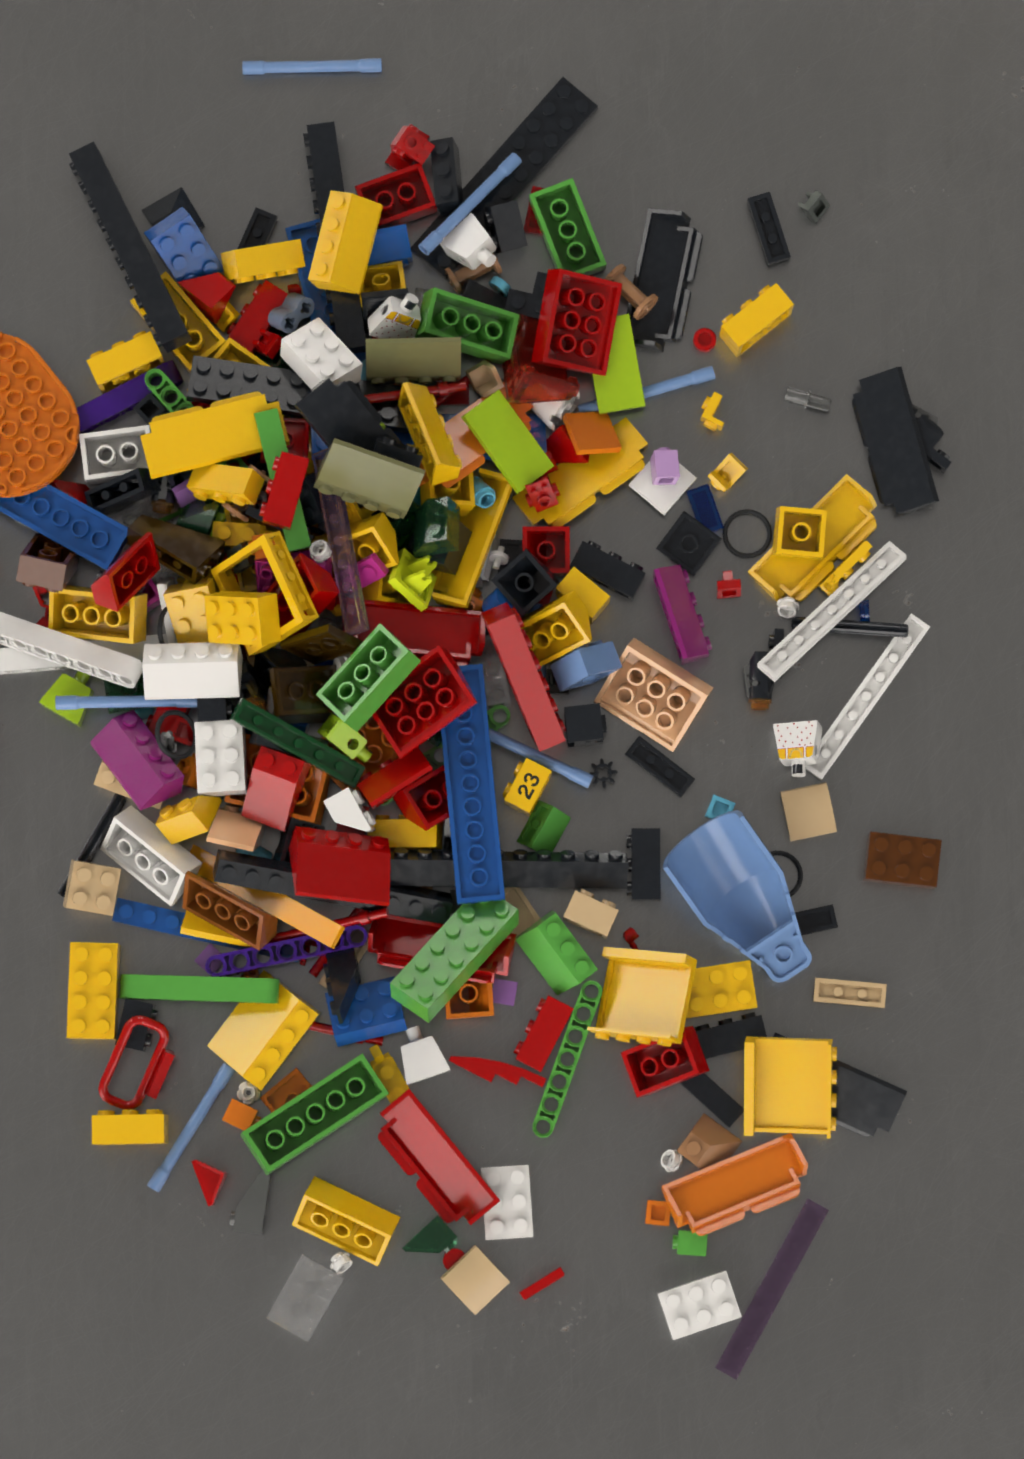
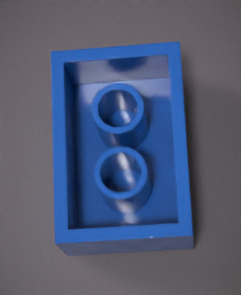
(183, 247)
(370, 1014)

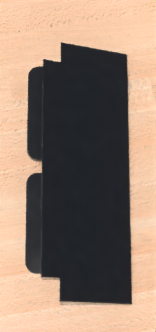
(665, 268)
(343, 414)
(894, 442)
(863, 1100)

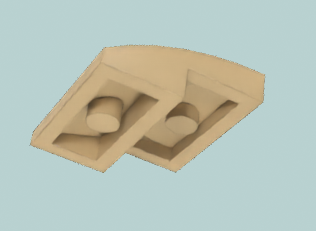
(808, 811)
(475, 1279)

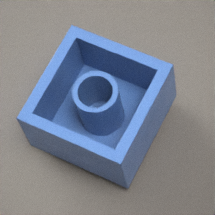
(586, 665)

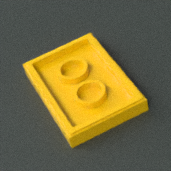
(197, 927)

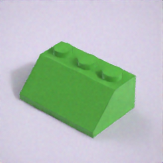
(556, 953)

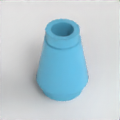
(483, 493)

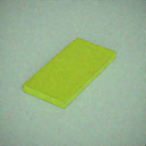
(622, 385)
(507, 441)

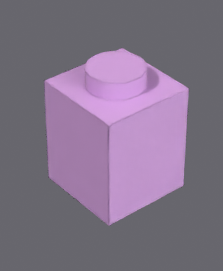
(664, 466)

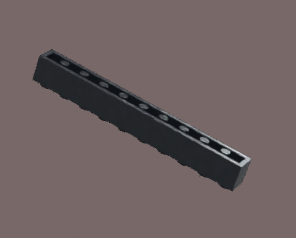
(327, 177)
(130, 247)
(519, 868)
(277, 877)

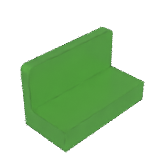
(543, 827)

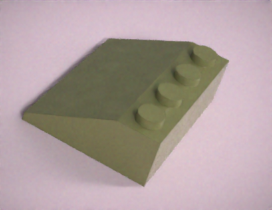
(413, 360)
(368, 479)

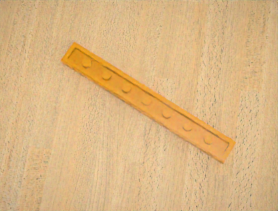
(277, 904)

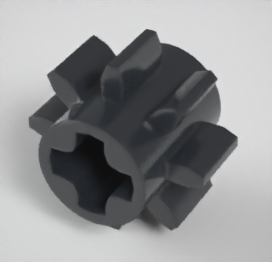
(602, 766)

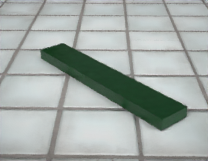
(297, 742)

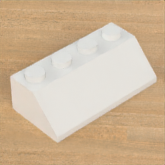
(191, 670)
(148, 855)

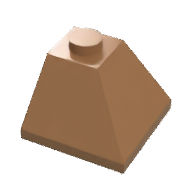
(708, 1143)

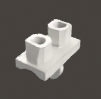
(494, 559)

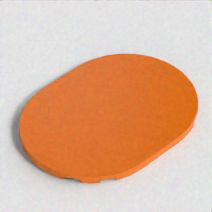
(35, 420)

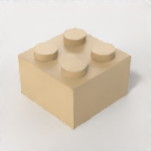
(92, 887)
(590, 913)

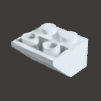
(348, 810)

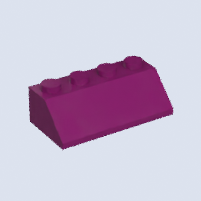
(680, 613)
(137, 760)

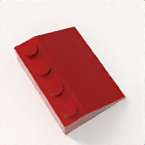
(576, 322)
(424, 702)
(340, 866)

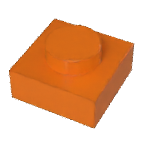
(657, 1213)

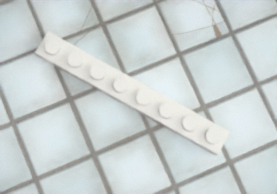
(831, 611)
(867, 696)

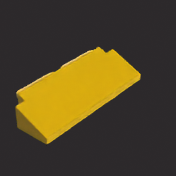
(206, 435)
(582, 481)
(483, 523)
(847, 526)

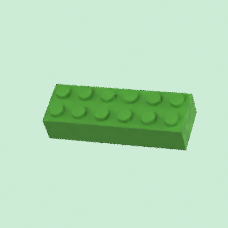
(453, 956)
(314, 1114)

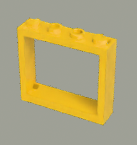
(286, 576)

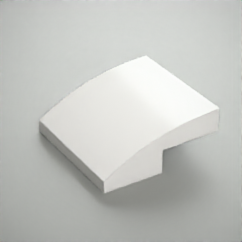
(661, 496)

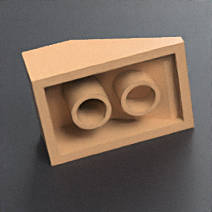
(235, 830)

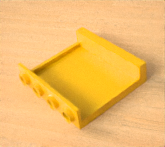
(645, 996)
(789, 1085)

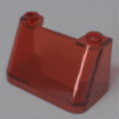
(531, 381)

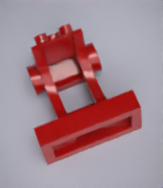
(408, 147)
(541, 492)

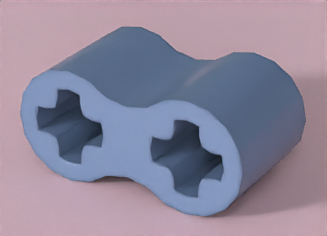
(291, 312)

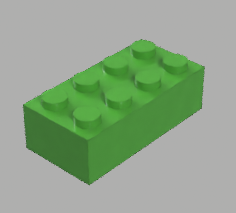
(567, 229)
(483, 329)
(368, 677)

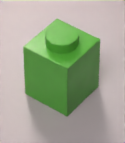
(689, 1243)

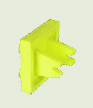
(414, 578)

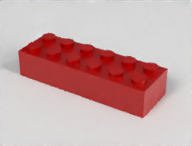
(523, 676)

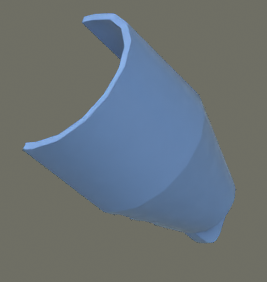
(740, 893)

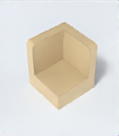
(484, 378)

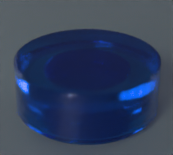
(865, 610)

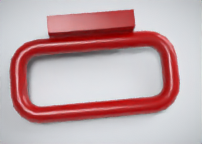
(155, 1072)

